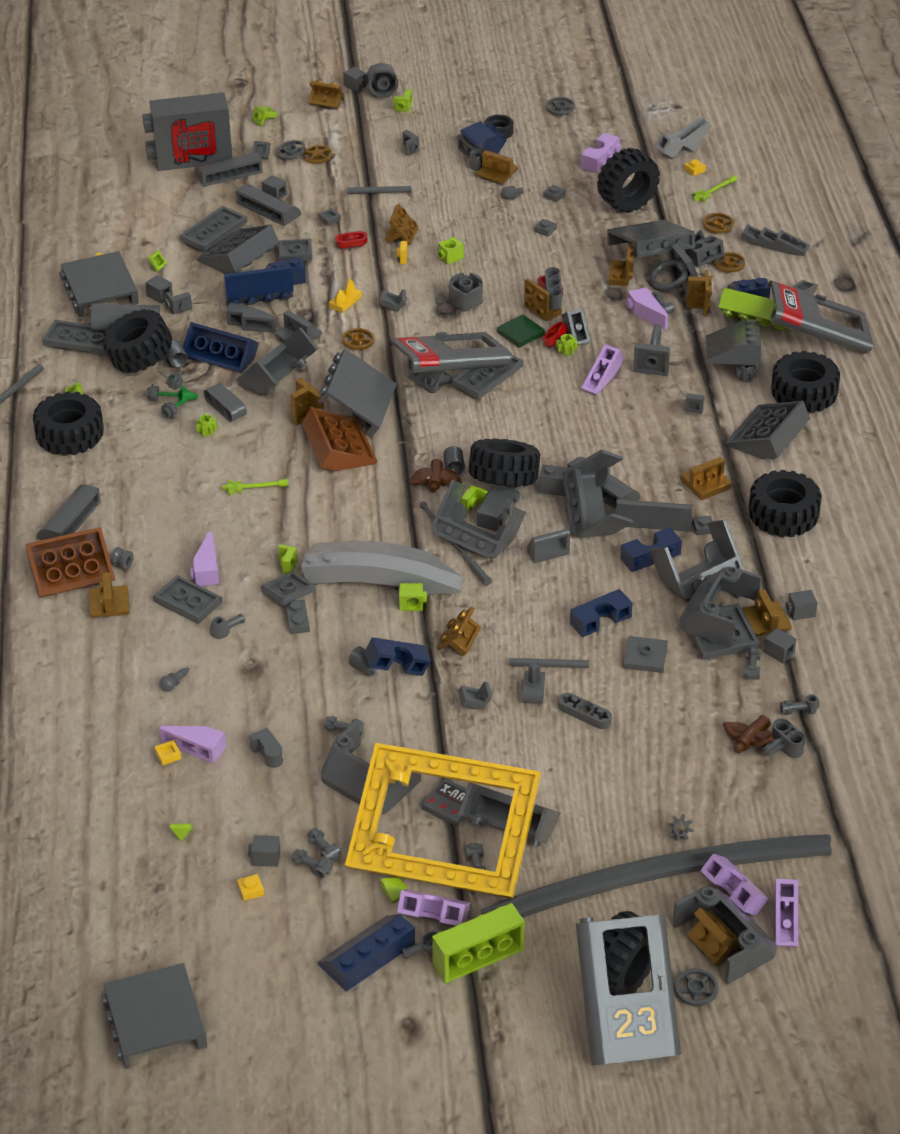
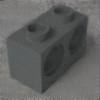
(706, 250)

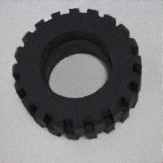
(639, 189)
(137, 340)
(806, 379)
(68, 423)
(504, 462)
(784, 519)
(626, 956)

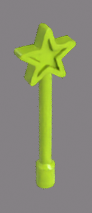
(701, 195)
(238, 486)

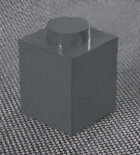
(354, 79)
(275, 187)
(157, 288)
(802, 605)
(779, 645)
(265, 850)

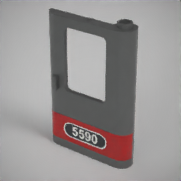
(800, 312)
(433, 355)

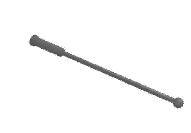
(473, 564)

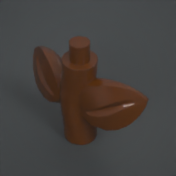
(434, 476)
(749, 735)

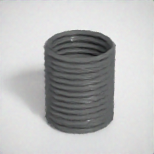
(176, 354)
(454, 459)
(358, 660)

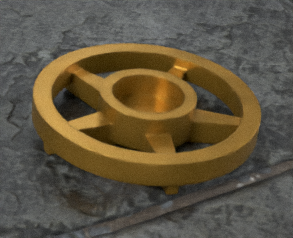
(317, 154)
(718, 223)
(730, 262)
(358, 339)

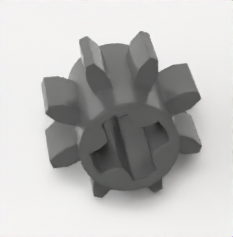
(746, 372)
(677, 822)

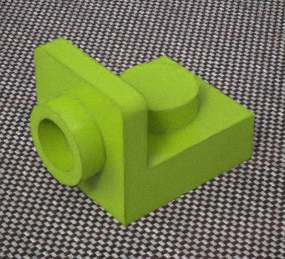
(404, 102)
(261, 113)
(473, 496)
(287, 557)

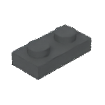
(297, 617)

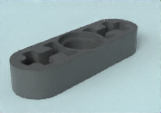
(597, 717)

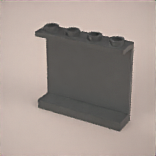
(652, 237)
(97, 280)
(358, 389)
(152, 1011)

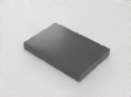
(187, 599)

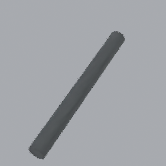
(389, 189)
(21, 382)
(549, 662)

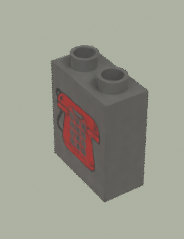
(188, 131)

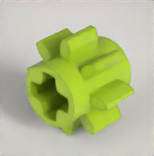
(567, 344)
(206, 425)

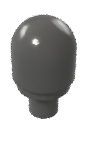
(511, 192)

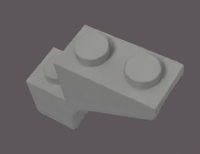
(689, 137)

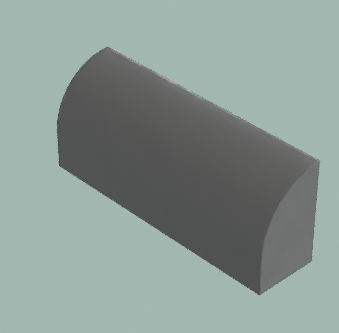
(229, 169)
(266, 205)
(105, 314)
(613, 489)
(71, 513)
(656, 514)

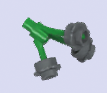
(174, 381)

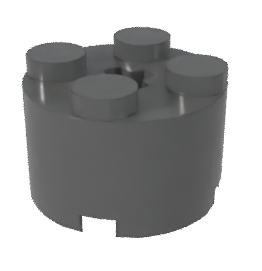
(382, 80)
(465, 291)

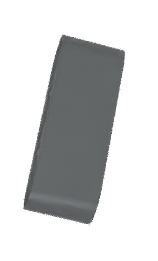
(554, 287)
(225, 402)

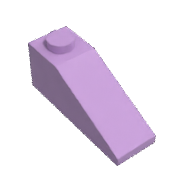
(645, 306)
(603, 370)
(205, 564)
(196, 740)
(785, 912)

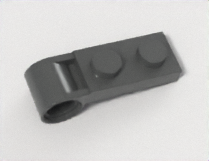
(471, 151)

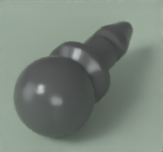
(169, 682)

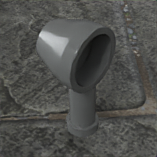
(220, 627)
(425, 944)

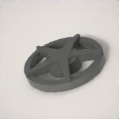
(560, 106)
(291, 150)
(696, 987)

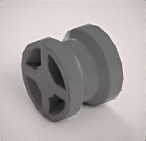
(121, 558)

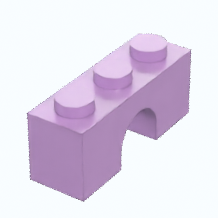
(606, 145)
(742, 890)
(433, 906)

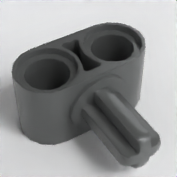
(533, 684)
(786, 738)

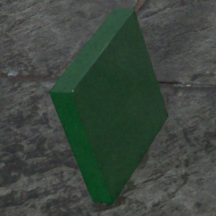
(520, 330)

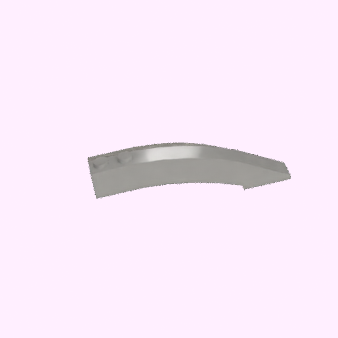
(378, 564)

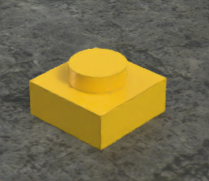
(694, 167)
(402, 252)
(167, 752)
(250, 887)

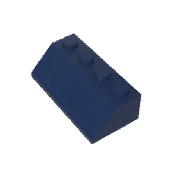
(258, 285)
(219, 347)
(369, 951)

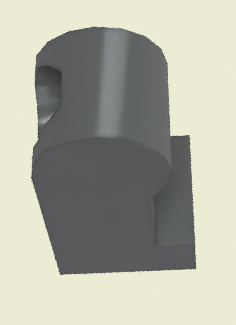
(268, 747)

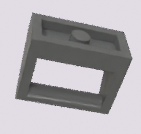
(549, 546)

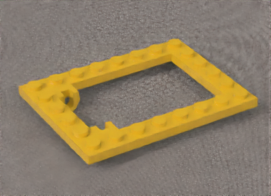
(396, 764)

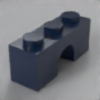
(637, 555)
(587, 616)
(383, 652)

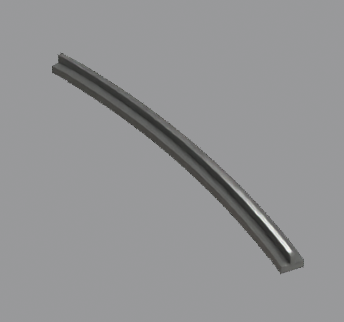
(664, 866)

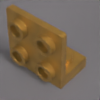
(622, 271)
(537, 301)

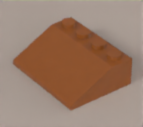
(337, 440)
(69, 561)

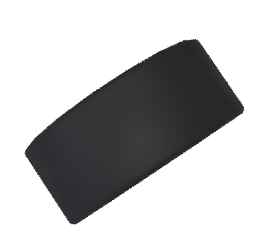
(502, 121)

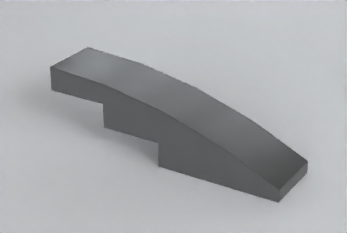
(779, 242)

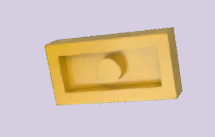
(346, 297)

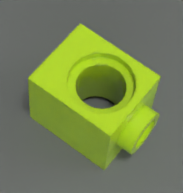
(450, 250)
(412, 596)

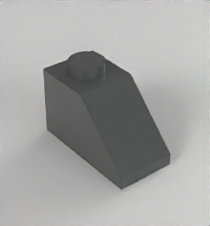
(577, 325)

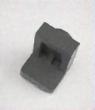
(410, 142)
(392, 300)
(178, 303)
(475, 697)

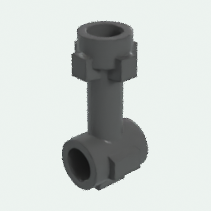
(668, 307)
(752, 671)
(810, 705)
(331, 724)
(330, 851)
(474, 852)
(321, 866)

